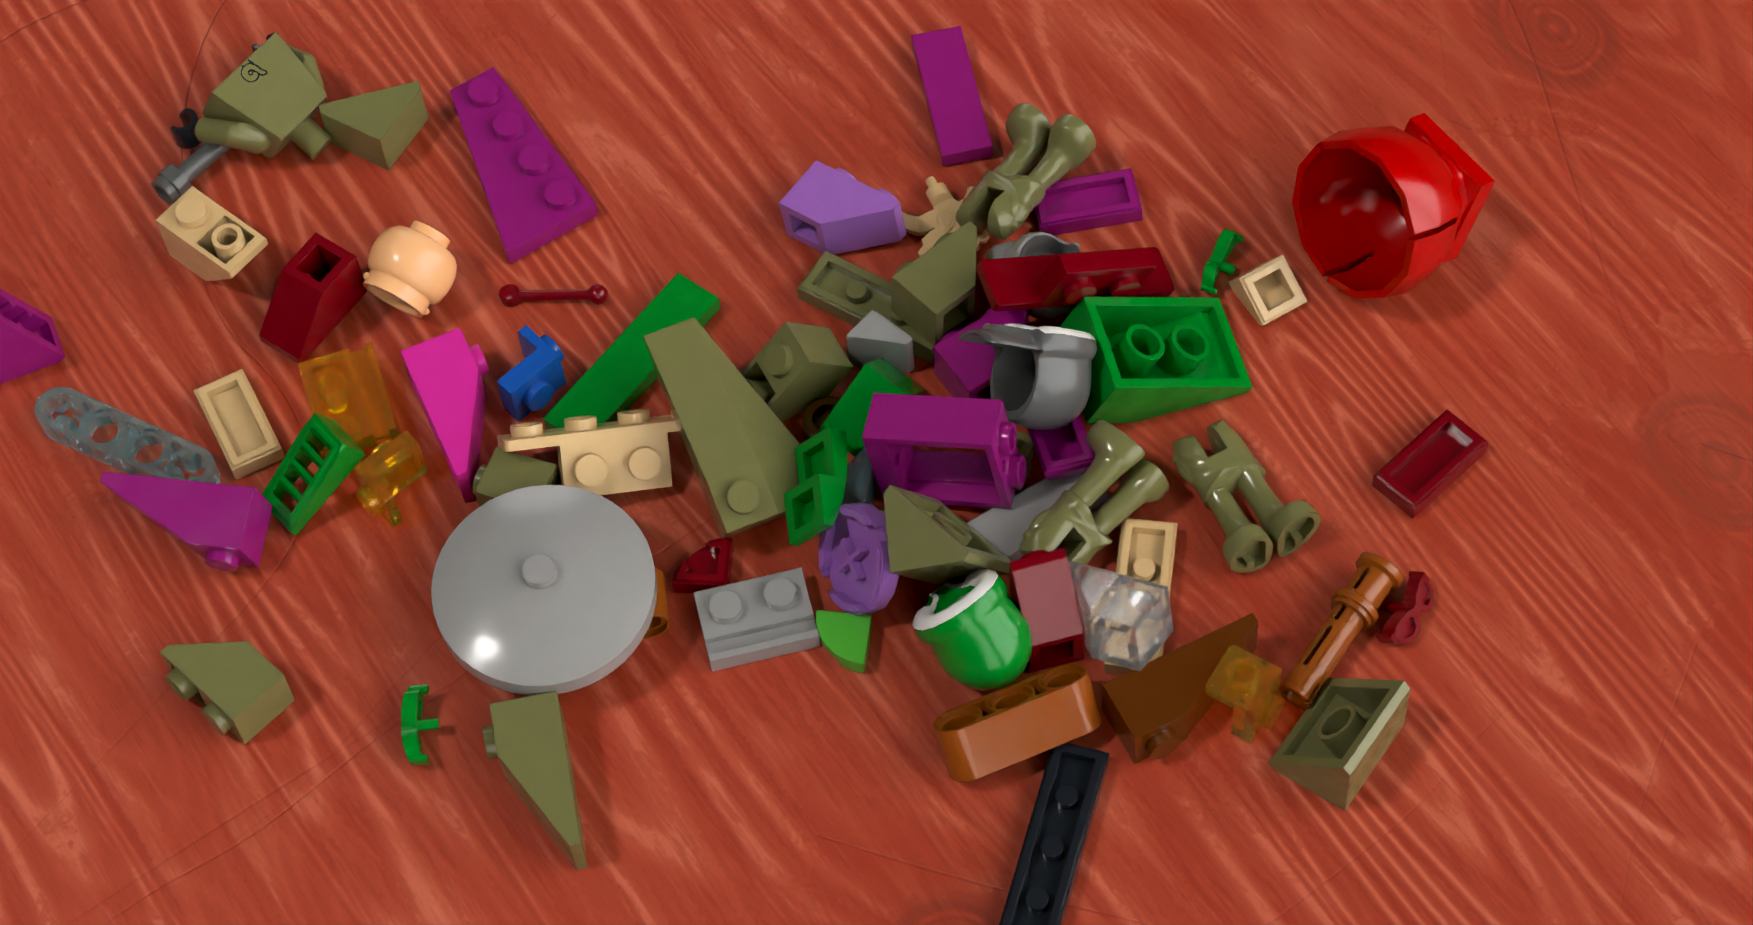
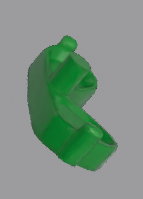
(1216, 263)

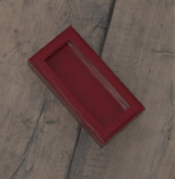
(1430, 463)

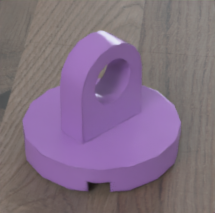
(857, 560)

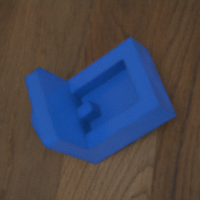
(535, 378)

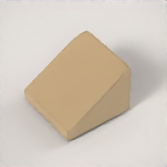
(1268, 290)

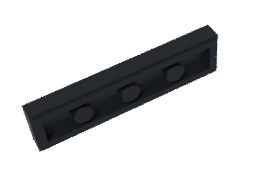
(1056, 836)

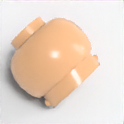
(410, 268)

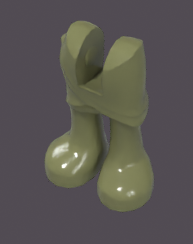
(1008, 195)
(1234, 469)
(1070, 518)

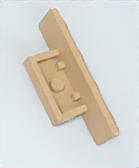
(605, 455)

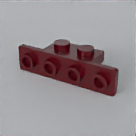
(1069, 277)

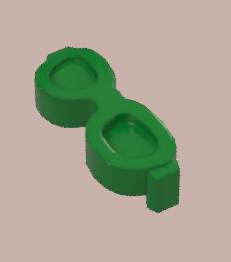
(413, 723)

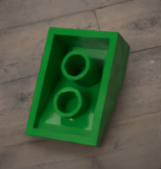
(1157, 355)

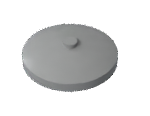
(544, 589)

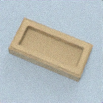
(239, 424)

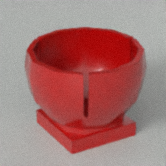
(1390, 198)

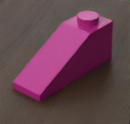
(453, 399)

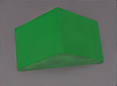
(854, 405)

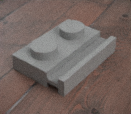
(756, 619)

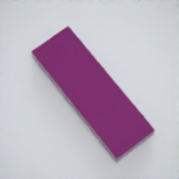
(952, 96)

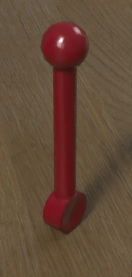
(511, 295)

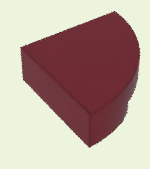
(705, 568)

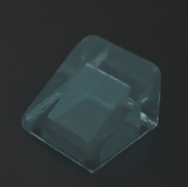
(860, 480)

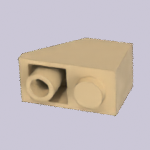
(208, 237)

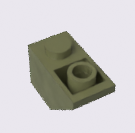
(939, 286)
(797, 368)
(231, 682)

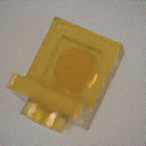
(386, 473)
(1248, 687)

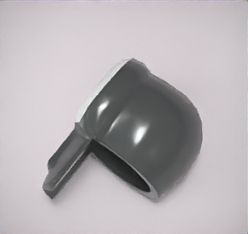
(1038, 372)

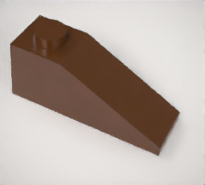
(1168, 698)

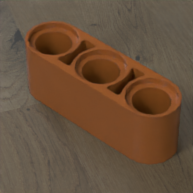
(1017, 722)

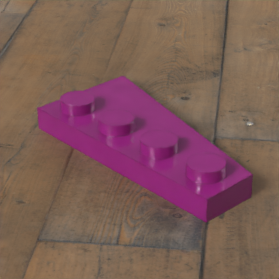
(522, 174)

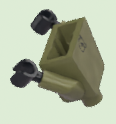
(262, 105)

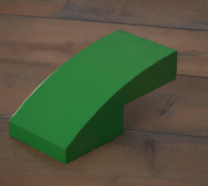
(821, 487)

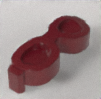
(1405, 622)

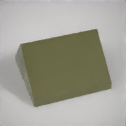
(933, 542)
(1343, 736)

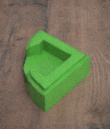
(845, 637)

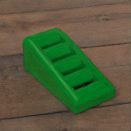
(333, 469)

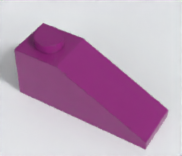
(211, 519)

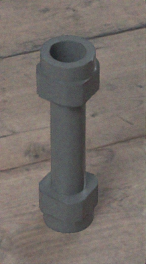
(175, 181)

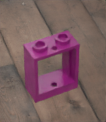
(952, 422)

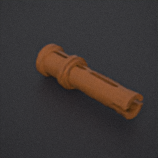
(1352, 610)

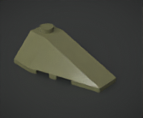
(728, 430)

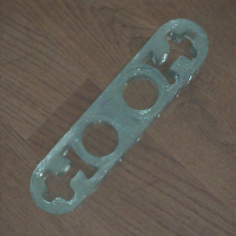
(123, 448)

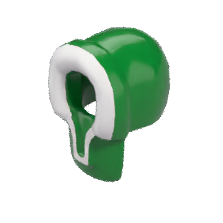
(976, 631)

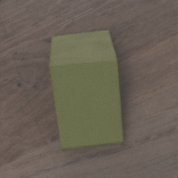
(377, 122)

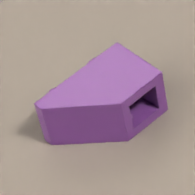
(840, 213)

